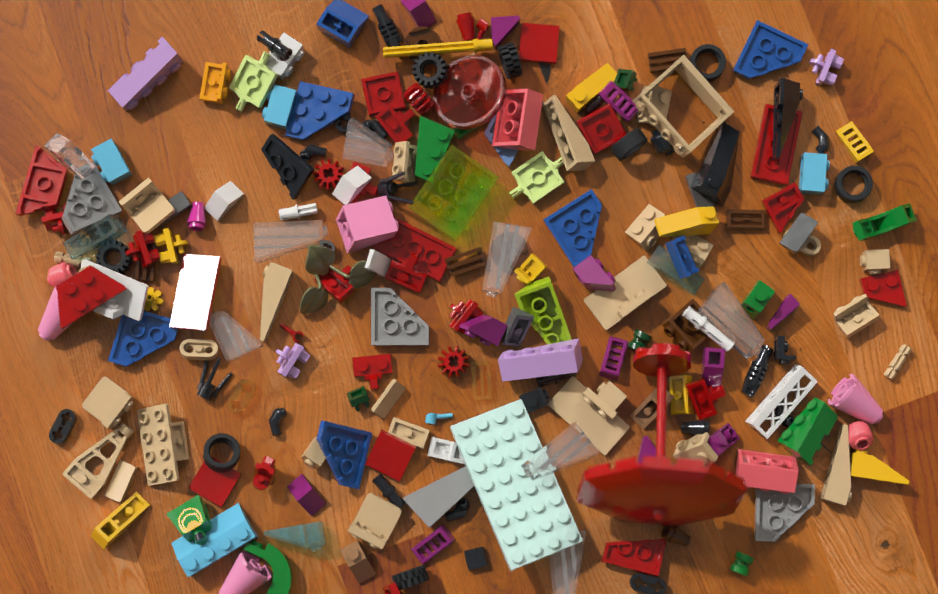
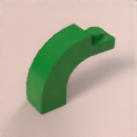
(884, 222)
(279, 563)

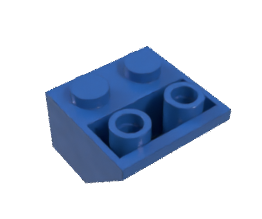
(342, 22)

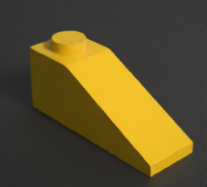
(590, 88)
(688, 222)
(871, 468)
(119, 520)

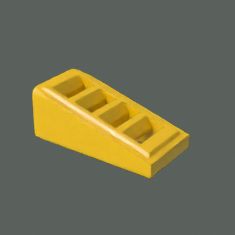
(848, 145)

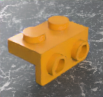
(214, 82)

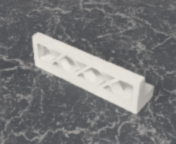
(776, 396)

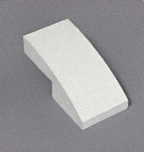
(377, 263)
(445, 450)

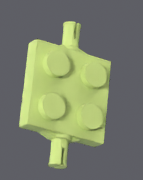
(253, 81)
(537, 177)

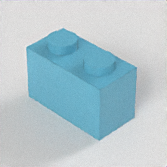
(279, 106)
(111, 162)
(813, 173)

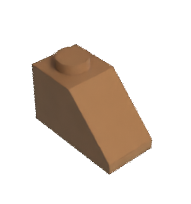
(647, 410)
(358, 561)

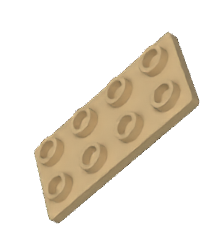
(633, 288)
(591, 413)
(162, 444)

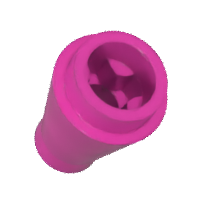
(197, 217)

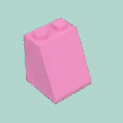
(366, 223)

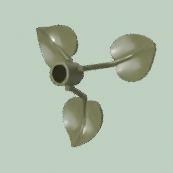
(318, 263)

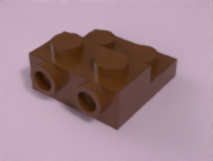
(683, 330)

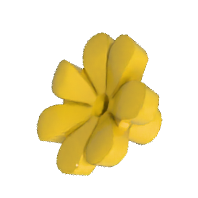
(154, 301)

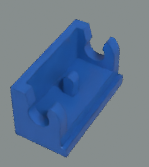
(681, 257)

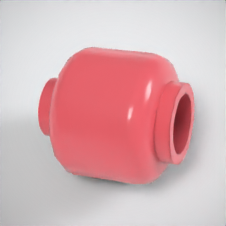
(60, 273)
(860, 435)

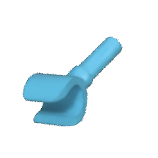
(431, 417)

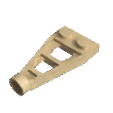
(85, 479)

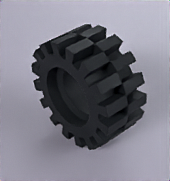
(510, 61)
(437, 78)
(114, 246)
(411, 577)

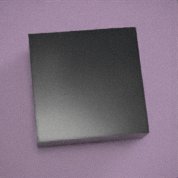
(475, 558)

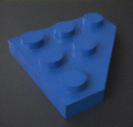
(768, 51)
(317, 109)
(576, 226)
(140, 338)
(344, 451)

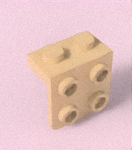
(147, 206)
(108, 402)
(375, 521)

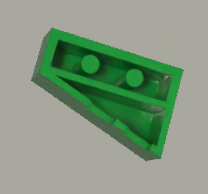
(432, 145)
(808, 430)

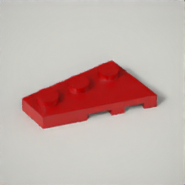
(638, 556)

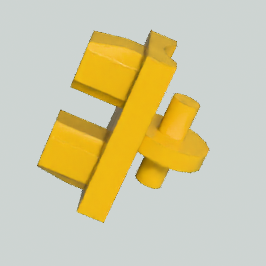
(166, 238)

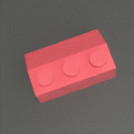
(518, 120)
(767, 471)

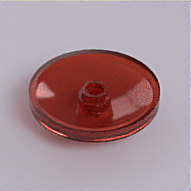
(471, 92)

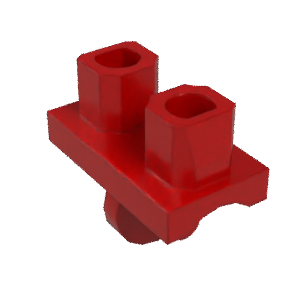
(53, 220)
(141, 240)
(462, 312)
(264, 473)

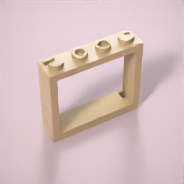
(701, 88)

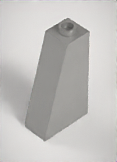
(438, 497)

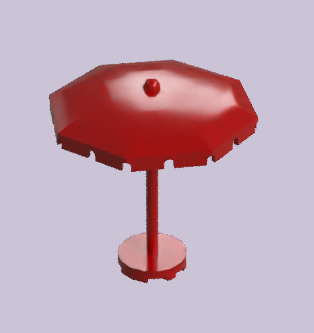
(655, 489)

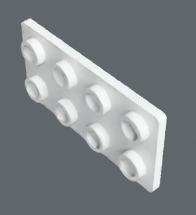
(127, 303)

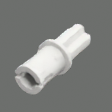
(297, 211)

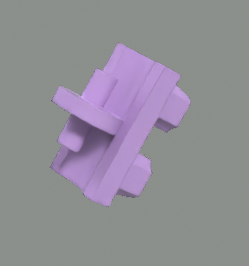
(831, 60)
(287, 367)

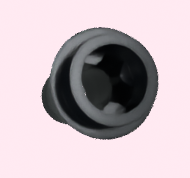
(695, 427)

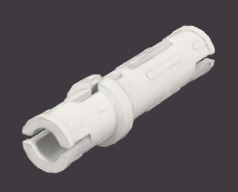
(706, 327)

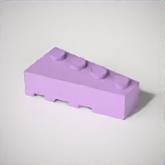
(146, 75)
(541, 361)

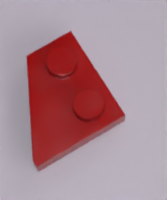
(782, 205)
(884, 288)

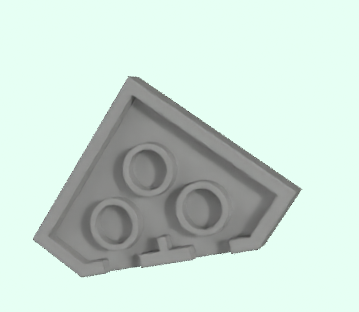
(88, 202)
(394, 321)
(779, 511)

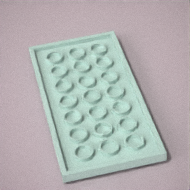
(524, 514)

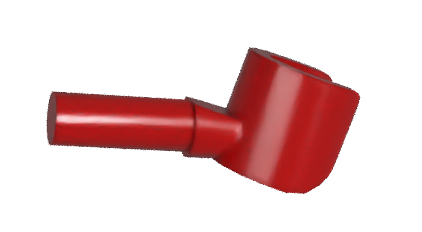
(483, 26)
(291, 331)

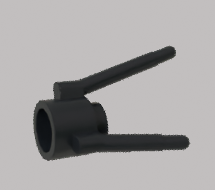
(388, 188)
(206, 389)

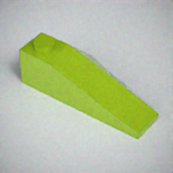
(541, 302)

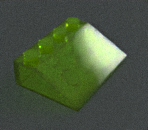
(453, 193)

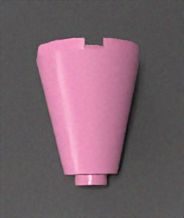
(50, 323)
(855, 400)
(245, 575)

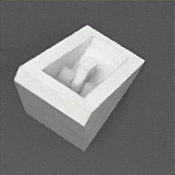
(351, 185)
(223, 200)

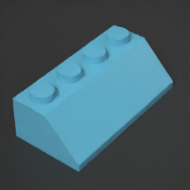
(228, 533)

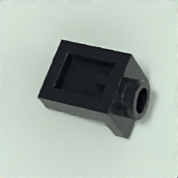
(780, 348)
(535, 399)

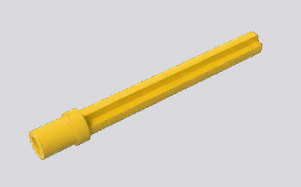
(438, 48)

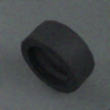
(717, 52)
(629, 144)
(839, 184)
(221, 438)

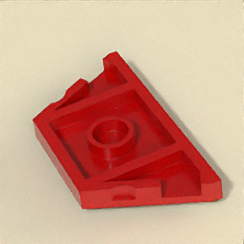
(42, 184)
(84, 294)

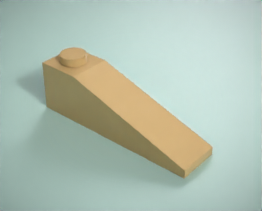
(570, 141)
(274, 289)
(838, 477)

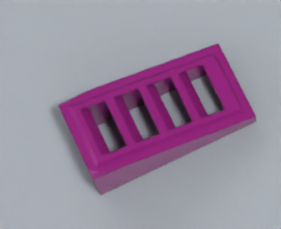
(629, 104)
(787, 307)
(604, 372)
(445, 533)

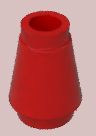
(466, 25)

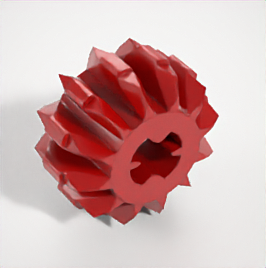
(419, 99)
(321, 177)
(446, 364)

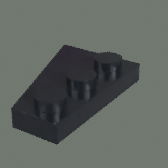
(289, 165)

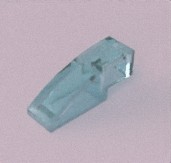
(662, 261)

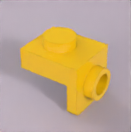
(530, 269)

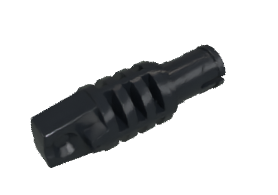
(387, 27)
(756, 372)

